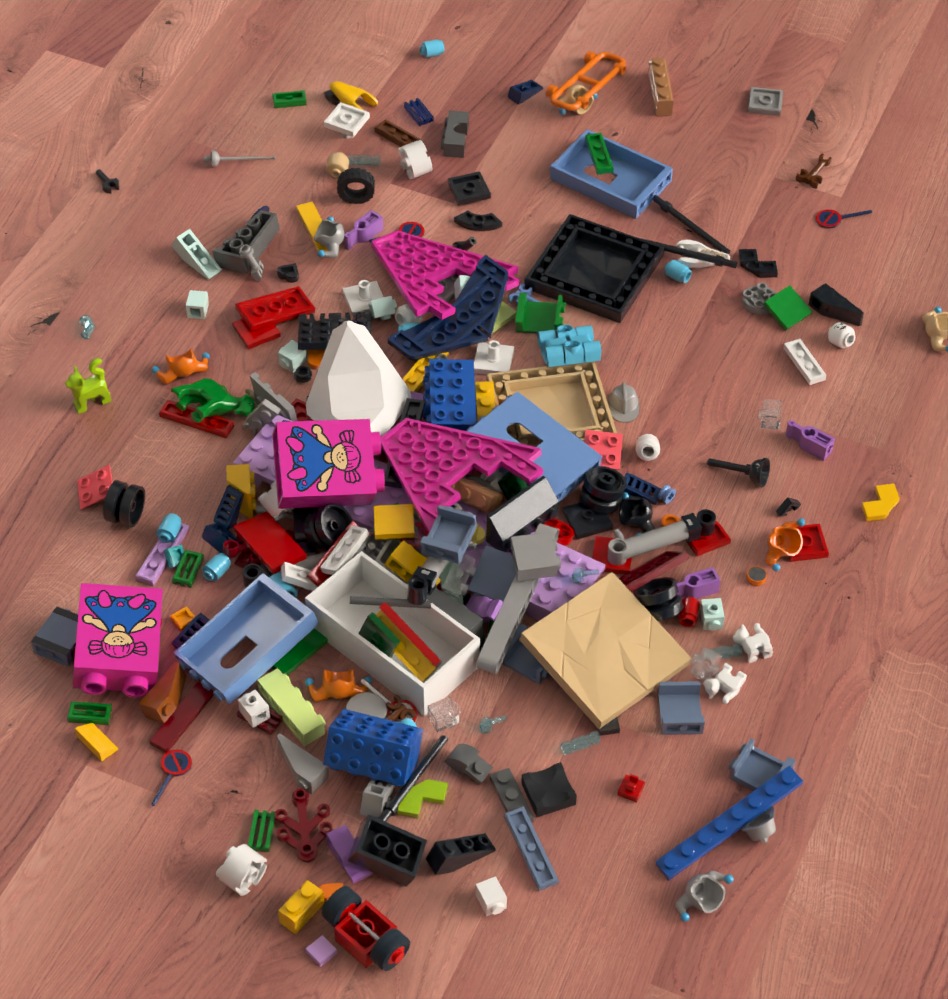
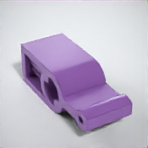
(364, 229)
(811, 439)
(699, 584)
(484, 607)
(341, 843)

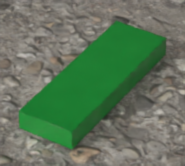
(599, 153)
(301, 652)

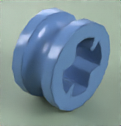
(666, 494)

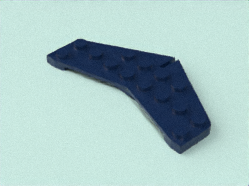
(470, 325)

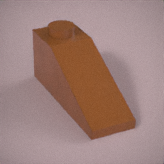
(165, 695)

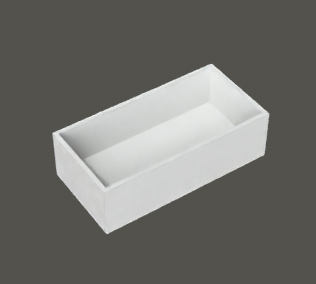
(441, 633)

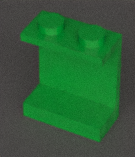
(538, 316)

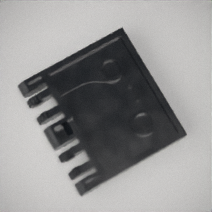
(316, 334)

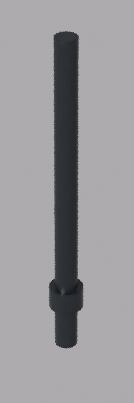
(668, 208)
(717, 260)
(392, 806)

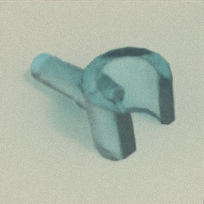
(578, 574)
(486, 723)

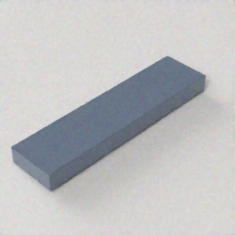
(531, 848)

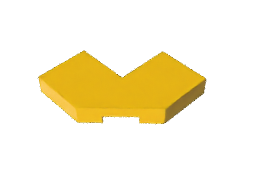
(880, 509)

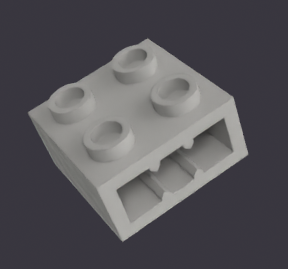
(535, 556)

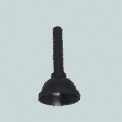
(757, 471)

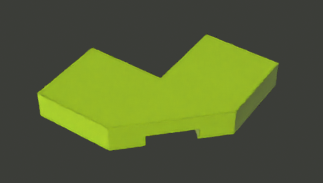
(429, 791)

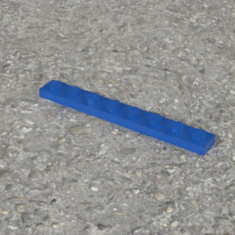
(729, 823)

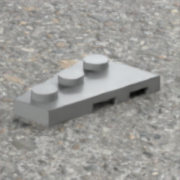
(264, 391)

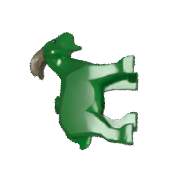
(213, 398)

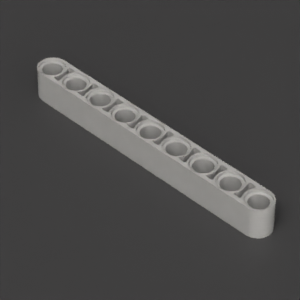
(509, 617)

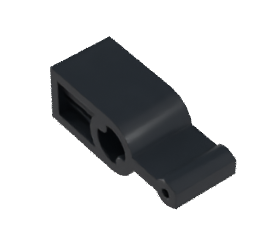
(300, 538)

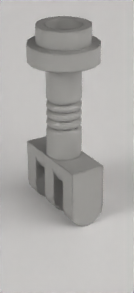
(257, 267)

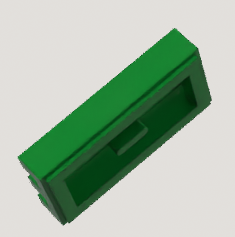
(289, 99)
(189, 582)
(89, 716)
(263, 815)

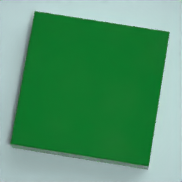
(787, 308)

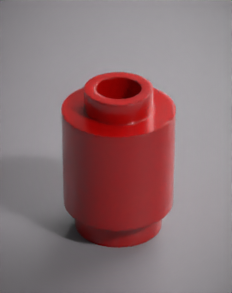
(690, 612)

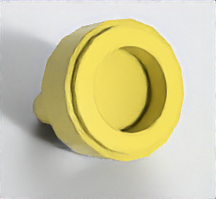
(479, 535)

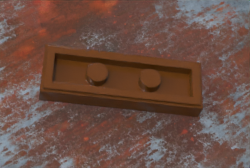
(395, 134)

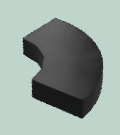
(478, 222)

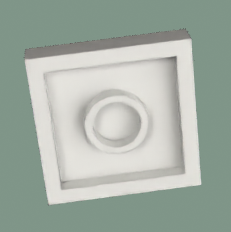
(346, 120)
(359, 296)
(493, 358)

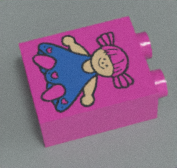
(326, 463)
(117, 639)

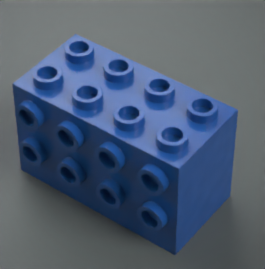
(450, 393)
(372, 747)

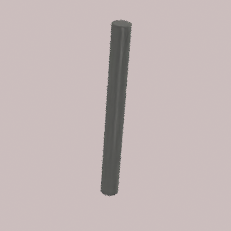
(390, 601)

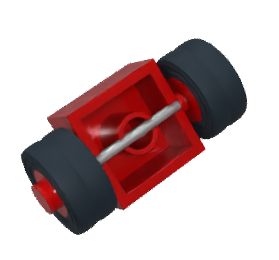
(364, 930)

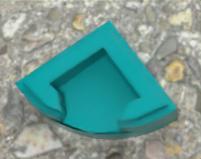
(173, 555)

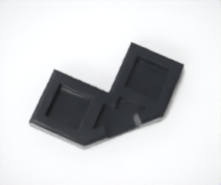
(763, 269)

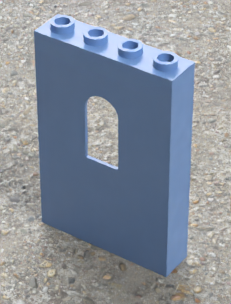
(629, 192)
(563, 456)
(262, 614)

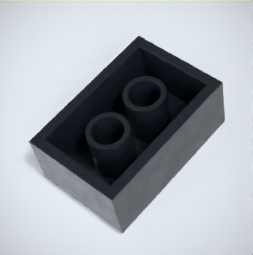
(387, 850)

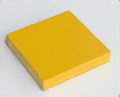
(393, 521)

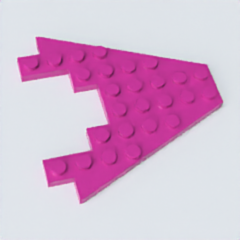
(420, 263)
(435, 457)

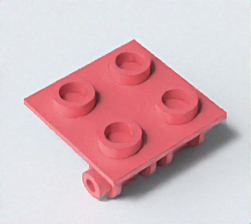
(607, 445)
(94, 486)

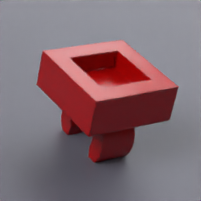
(631, 788)

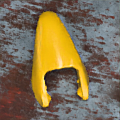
(348, 94)

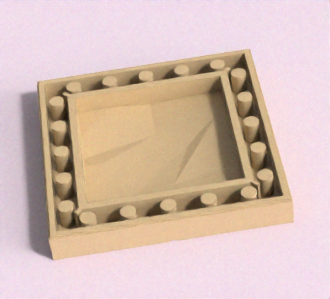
(564, 392)
(605, 650)

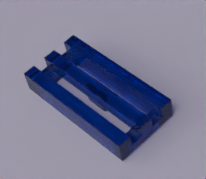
(421, 110)

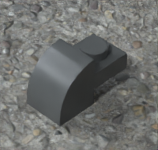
(465, 760)

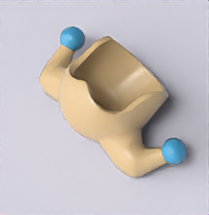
(571, 96)
(937, 328)

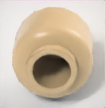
(337, 163)

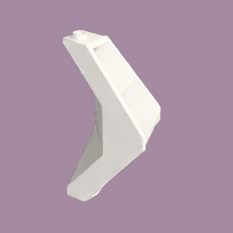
(357, 381)

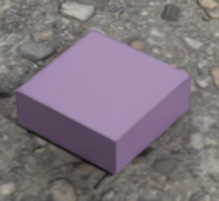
(321, 950)

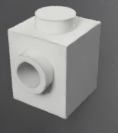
(254, 708)
(491, 896)

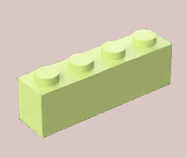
(290, 704)

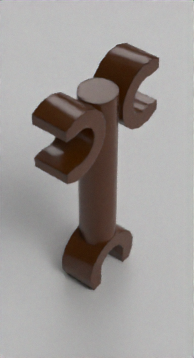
(812, 177)
(399, 710)

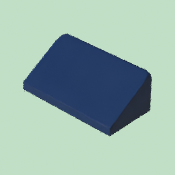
(216, 536)

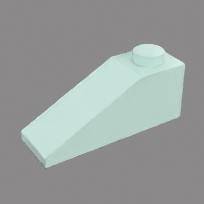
(195, 254)

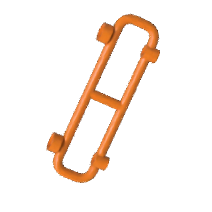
(590, 59)

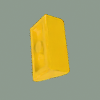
(95, 741)

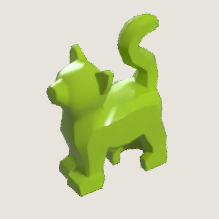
(88, 388)

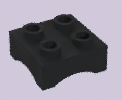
(548, 790)

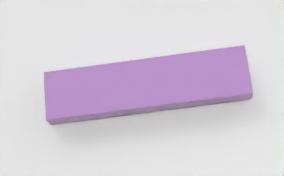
(156, 560)

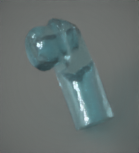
(89, 326)

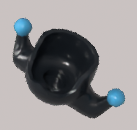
(636, 513)

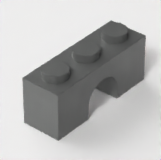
(455, 134)

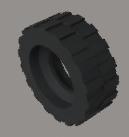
(355, 196)

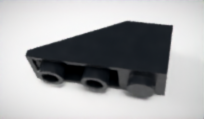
(833, 305)
(456, 853)

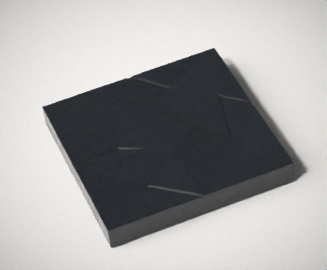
(594, 268)

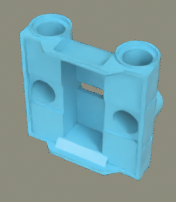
(568, 345)

